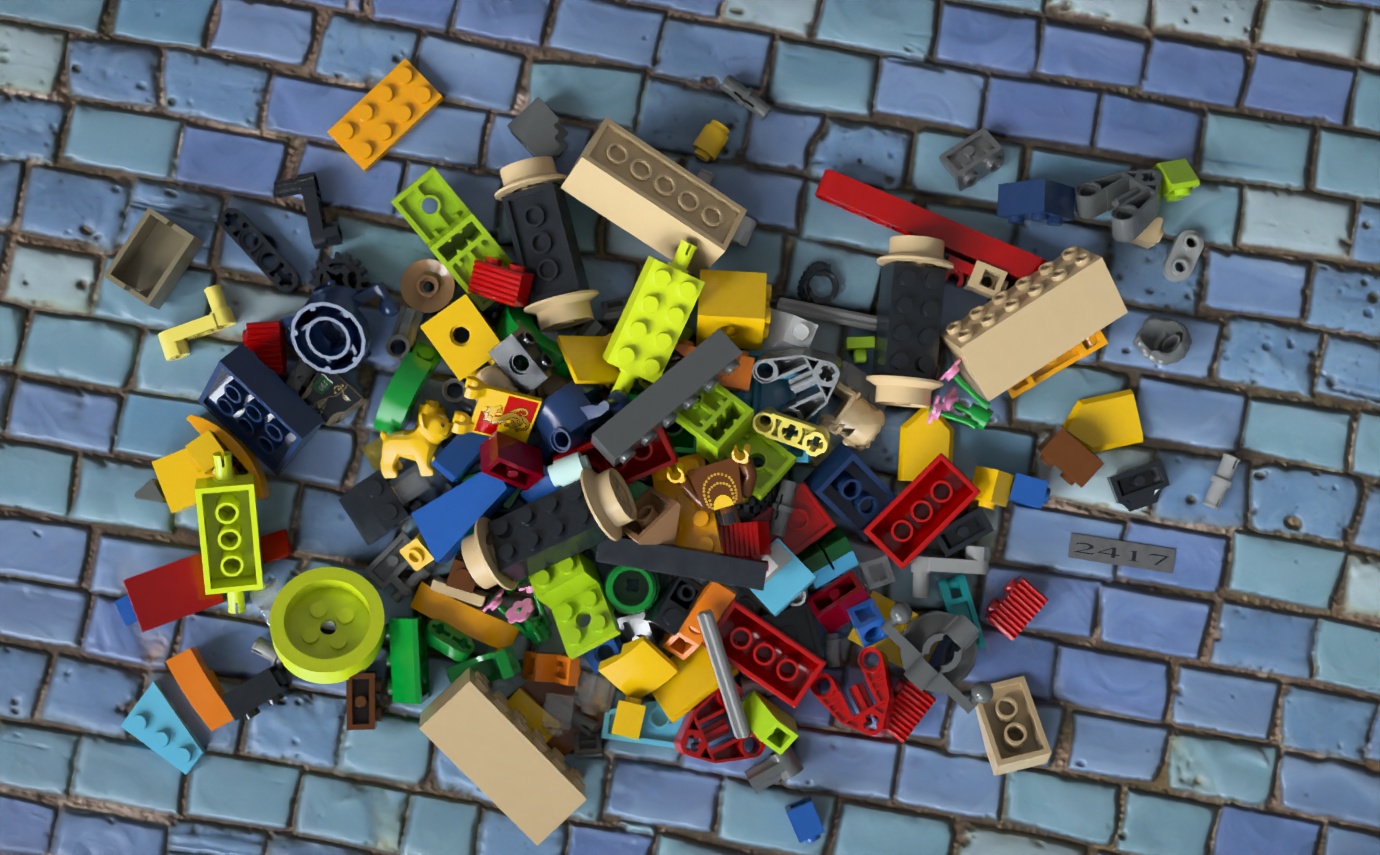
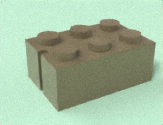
(153, 258)

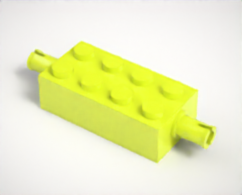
(653, 318)
(229, 533)

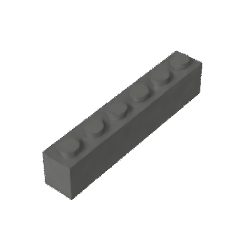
(666, 398)

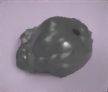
(1163, 340)

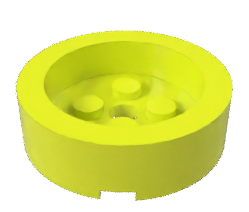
(322, 598)

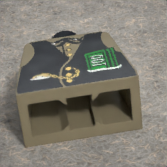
(333, 397)

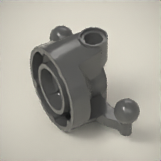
(916, 643)

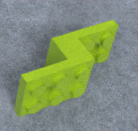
(450, 230)
(725, 421)
(572, 592)

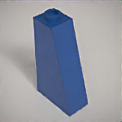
(454, 514)

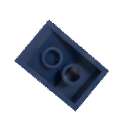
(850, 489)

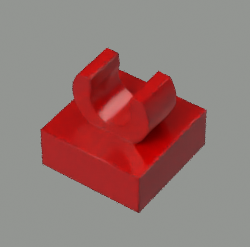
(961, 270)

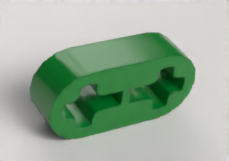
(448, 640)

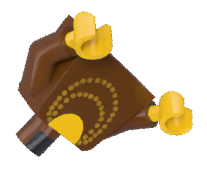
(719, 484)

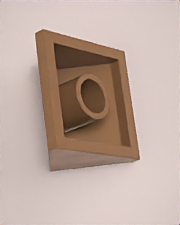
(655, 519)

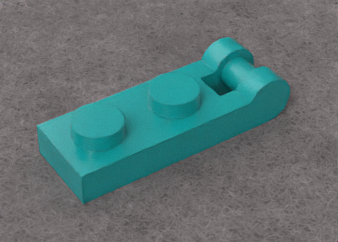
(961, 604)

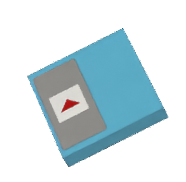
(784, 578)

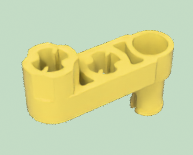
(175, 339)
(806, 431)

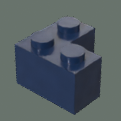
(1036, 200)

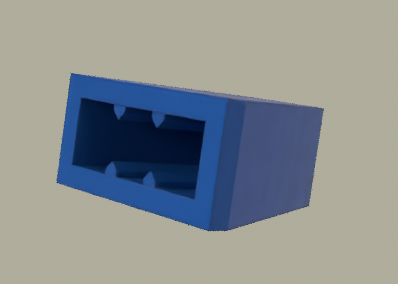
(459, 456)

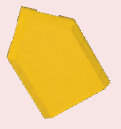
(1106, 421)
(922, 444)

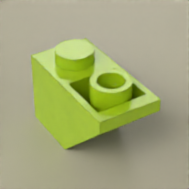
(1177, 179)
(769, 722)

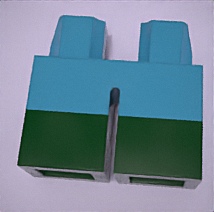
(839, 554)

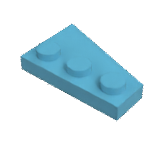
(655, 729)
(163, 730)

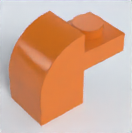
(551, 667)

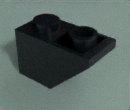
(673, 605)

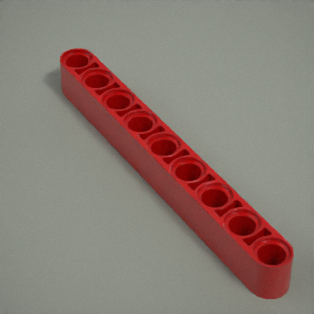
(917, 221)

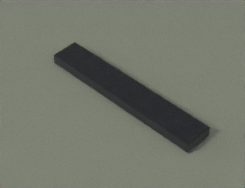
(685, 562)

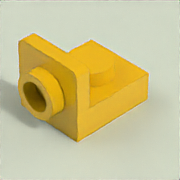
(417, 553)

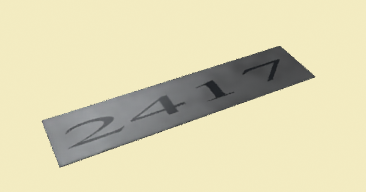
(1121, 553)

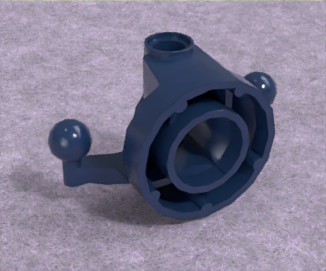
(316, 338)
(572, 415)

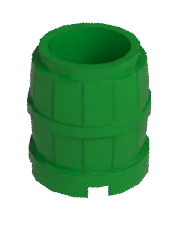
(632, 601)

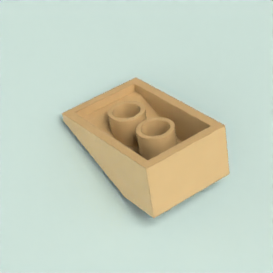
(1012, 728)

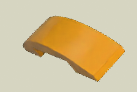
(1080, 351)
(238, 449)
(464, 617)

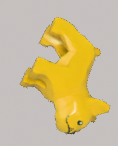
(415, 444)

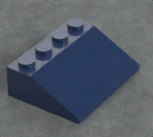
(259, 408)

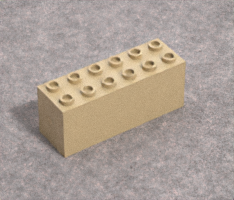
(653, 196)
(1033, 322)
(503, 755)

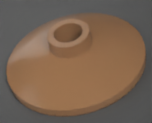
(414, 282)

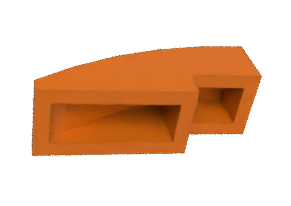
(200, 687)

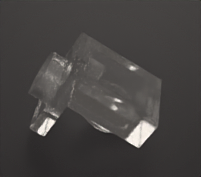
(557, 714)

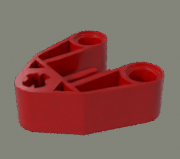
(881, 686)
(724, 751)

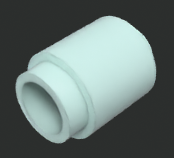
(568, 469)

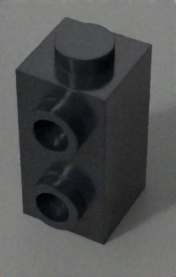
(261, 689)

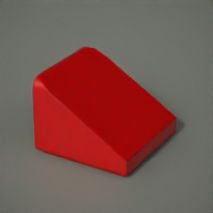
(276, 546)

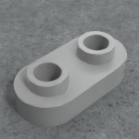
(1182, 254)

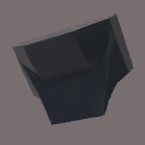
(1139, 485)
(963, 530)

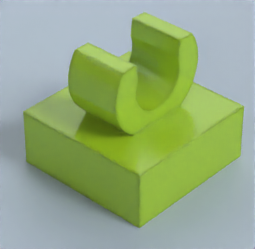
(859, 346)

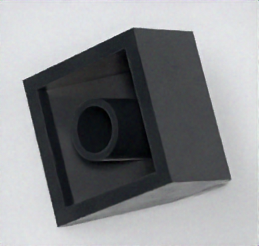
(374, 507)

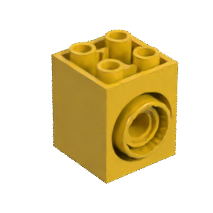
(736, 305)
(468, 356)

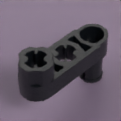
(307, 184)

